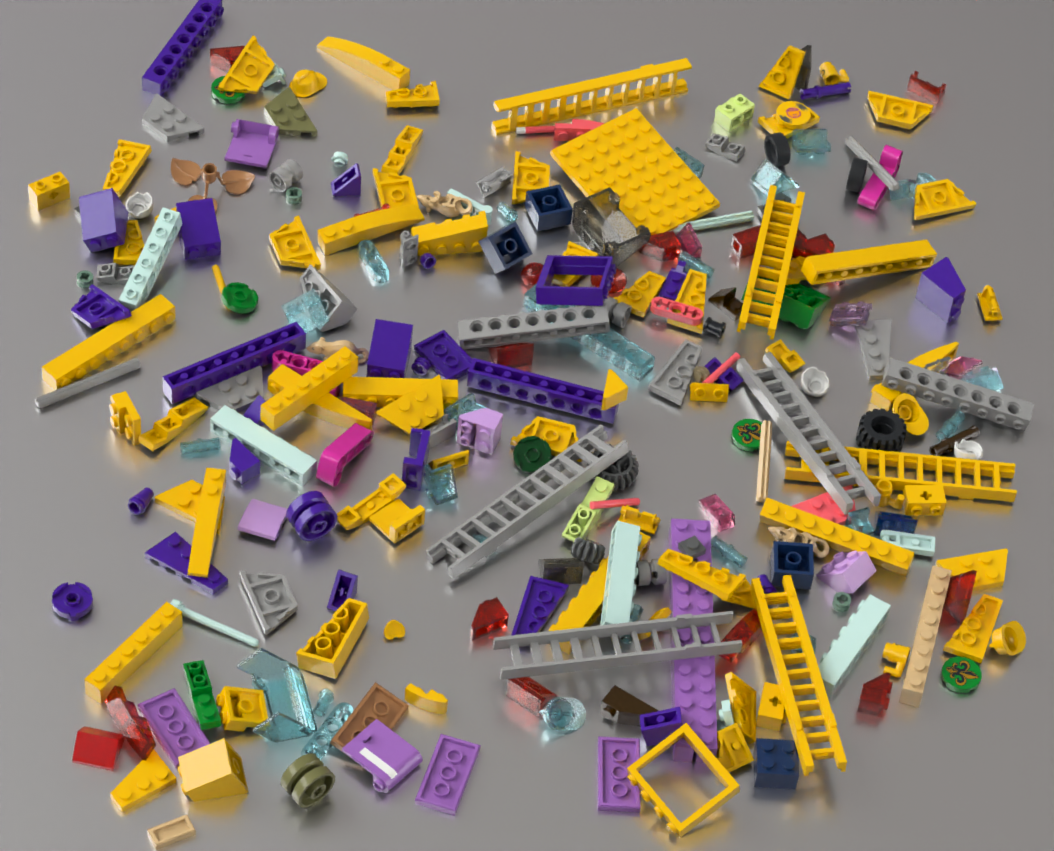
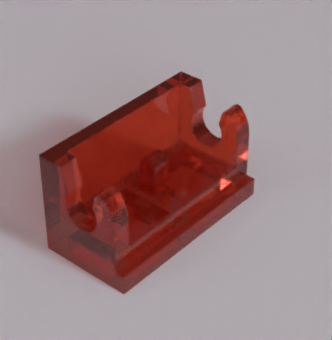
(925, 89)

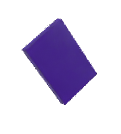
(444, 356)

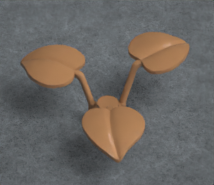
(186, 172)

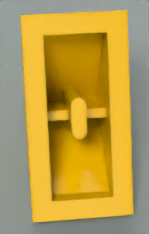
(614, 391)

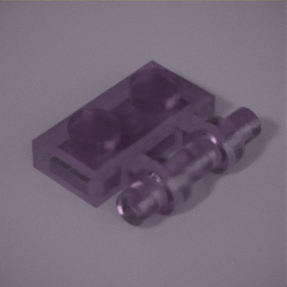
(850, 314)

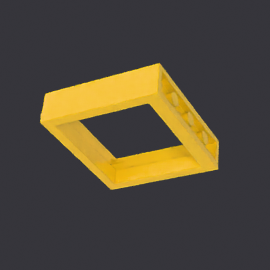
(648, 794)

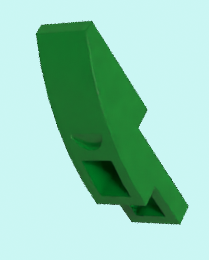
(201, 695)

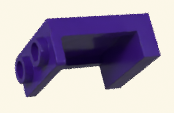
(415, 468)

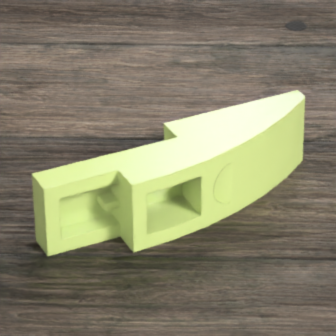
(585, 517)

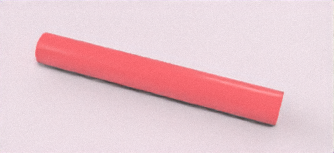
(725, 366)
(614, 503)

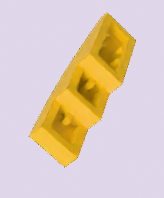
(402, 150)
(173, 424)

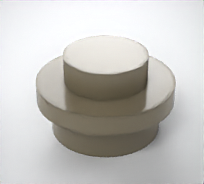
(700, 374)

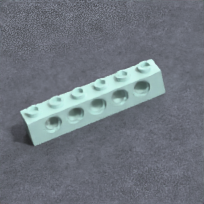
(151, 259)

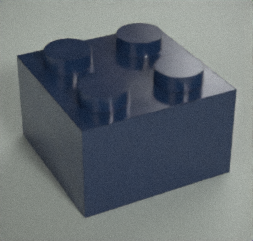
(548, 207)
(505, 247)
(792, 560)
(775, 764)

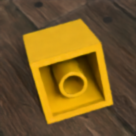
(212, 772)

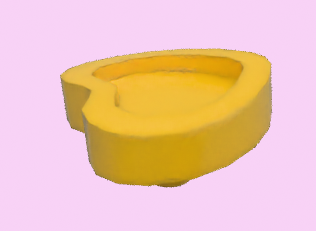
(394, 629)

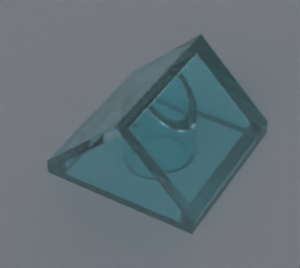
(768, 175)

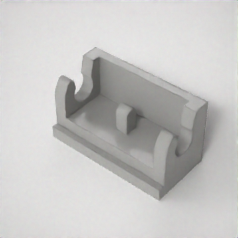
(442, 431)

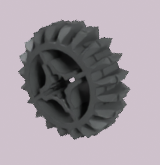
(615, 473)

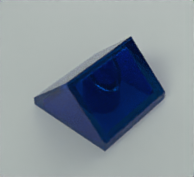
(894, 522)

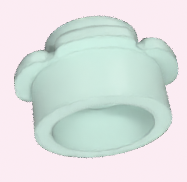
(340, 159)

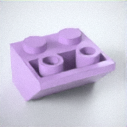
(480, 429)
(847, 571)

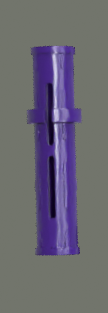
(818, 92)

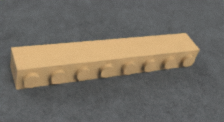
(925, 636)

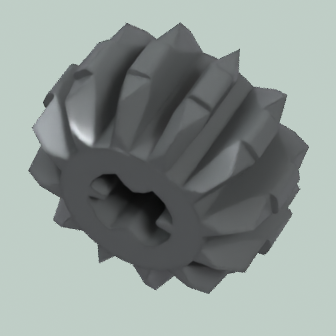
(588, 550)

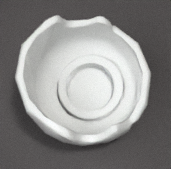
(140, 205)
(814, 382)
(968, 450)

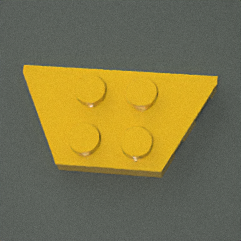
(248, 70)
(897, 110)
(528, 176)
(394, 189)
(939, 199)
(294, 246)
(416, 408)
(555, 433)
(185, 500)
(989, 567)

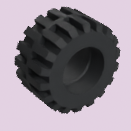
(885, 423)

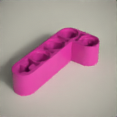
(875, 188)
(299, 364)
(341, 452)

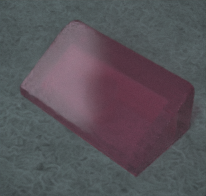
(689, 241)

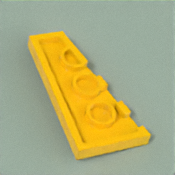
(126, 163)
(691, 294)
(700, 573)

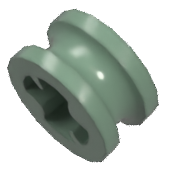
(293, 200)
(84, 283)
(839, 606)

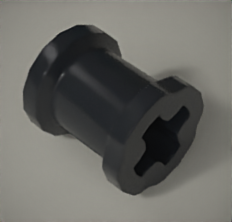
(714, 327)

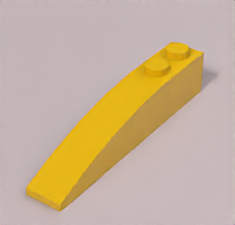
(368, 62)
(366, 227)
(884, 397)
(326, 408)
(207, 522)

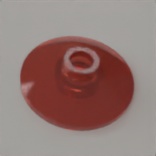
(618, 283)

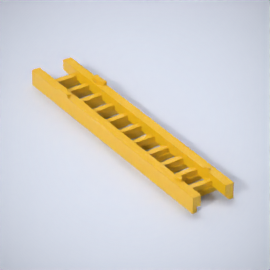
(594, 104)
(759, 259)
(920, 462)
(783, 676)

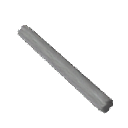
(873, 164)
(87, 383)

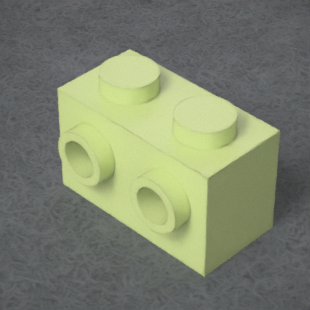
(734, 112)

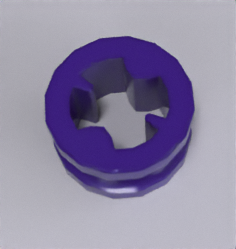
(421, 366)

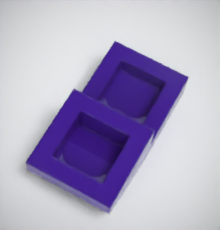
(728, 377)

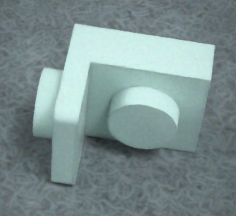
(276, 74)
(726, 715)

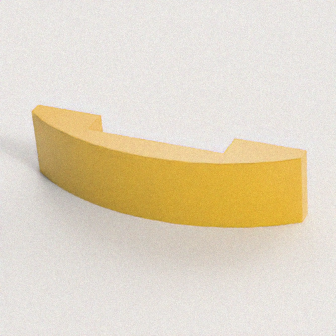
(359, 514)

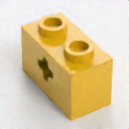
(49, 191)
(924, 500)
(771, 708)

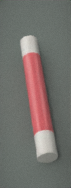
(535, 129)

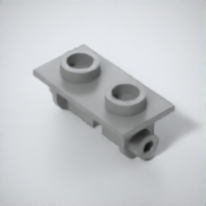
(494, 181)
(408, 248)

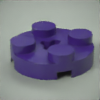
(74, 610)

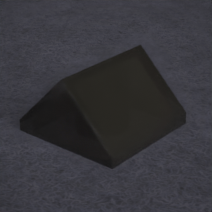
(805, 70)
(562, 570)

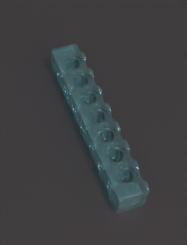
(607, 345)

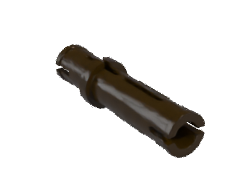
(947, 444)

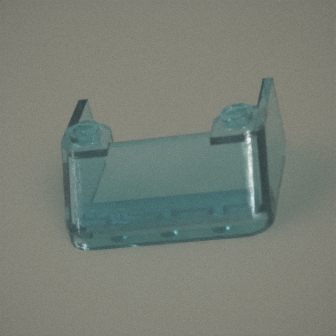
(285, 695)

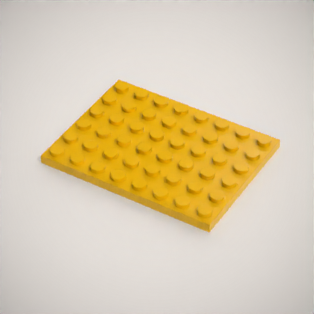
(641, 168)

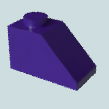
(242, 463)
(660, 724)

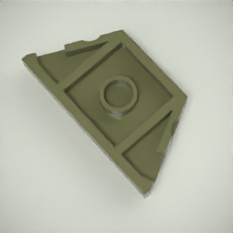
(289, 114)

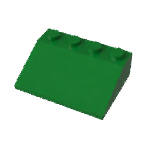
(799, 304)

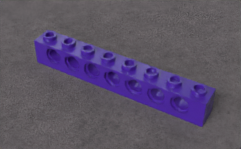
(181, 46)
(232, 362)
(539, 390)

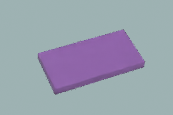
(173, 725)
(447, 774)
(614, 787)

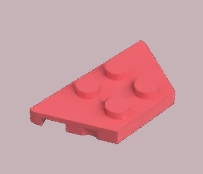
(825, 507)

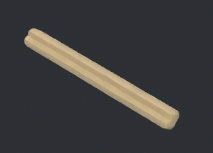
(764, 461)

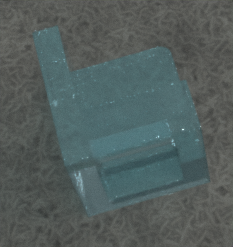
(906, 190)
(859, 521)

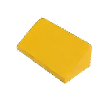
(456, 460)

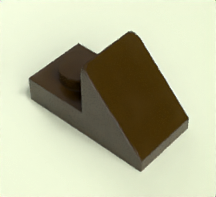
(727, 303)

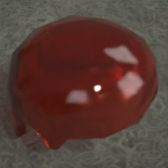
(531, 273)

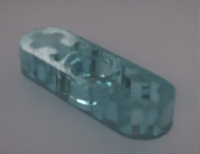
(372, 268)

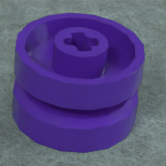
(311, 516)

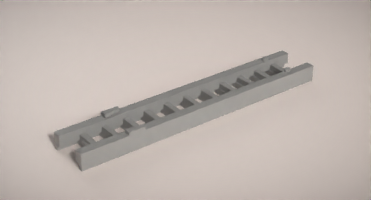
(806, 449)
(522, 491)

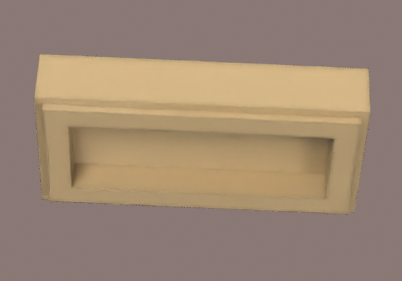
(171, 832)

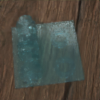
(306, 311)

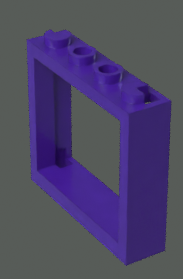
(575, 265)

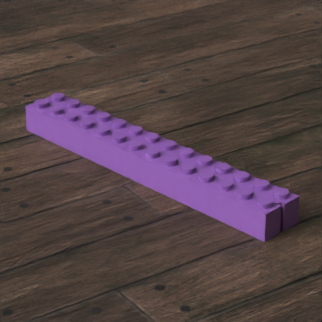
(693, 677)

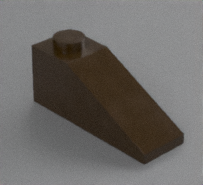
(624, 707)

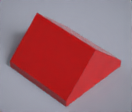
(97, 748)

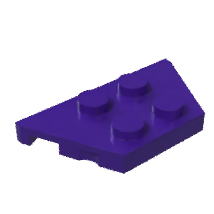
(99, 309)

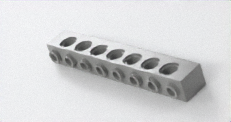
(540, 331)
(957, 394)

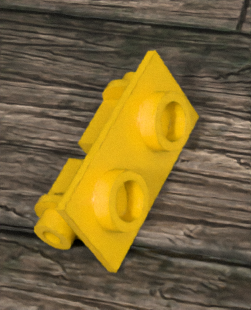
(989, 304)
(709, 392)
(646, 521)

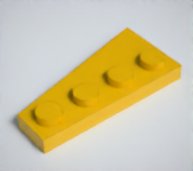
(976, 629)

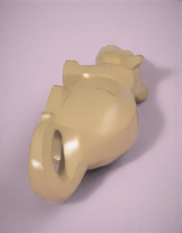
(448, 206)
(330, 348)
(792, 535)

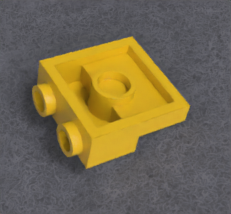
(125, 416)
(241, 708)

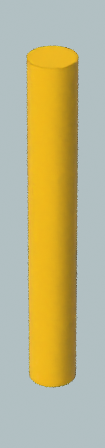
(219, 278)

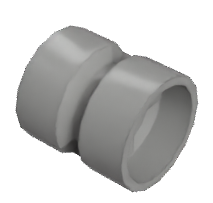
(286, 175)
(618, 312)
(645, 576)

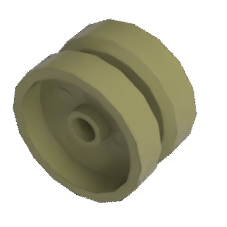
(307, 780)

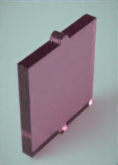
(962, 366)

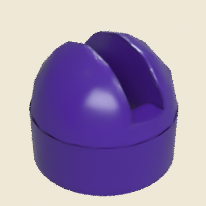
(427, 260)

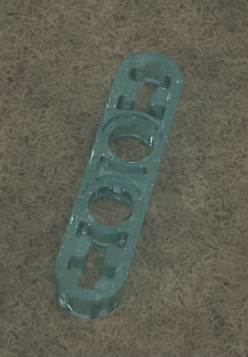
(324, 733)

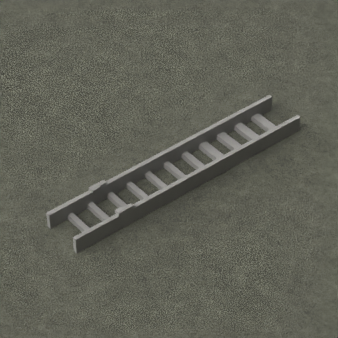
(613, 630)

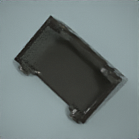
(606, 228)

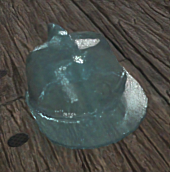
(564, 713)

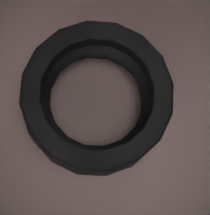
(777, 149)
(856, 175)

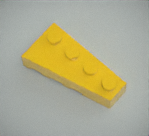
(452, 236)
(335, 640)

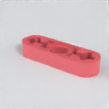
(681, 317)

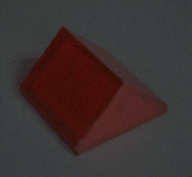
(513, 354)
(959, 595)
(529, 694)

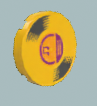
(793, 115)

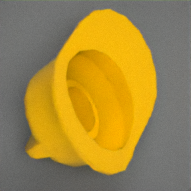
(307, 83)
(912, 414)
(1009, 639)

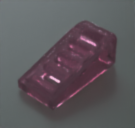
(365, 407)
(719, 513)

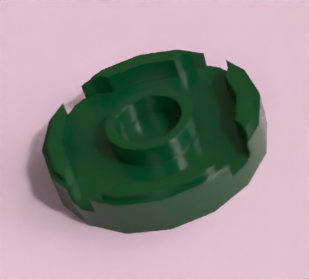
(531, 454)

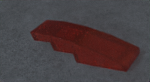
(746, 630)
(131, 725)

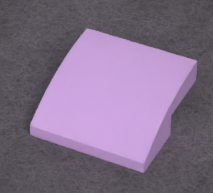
(263, 519)

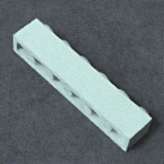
(264, 445)
(621, 574)
(852, 642)

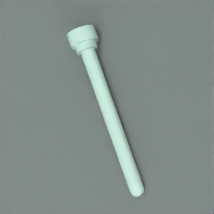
(214, 624)

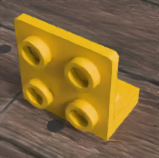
(398, 520)

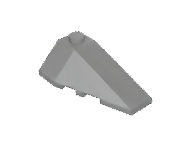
(335, 303)

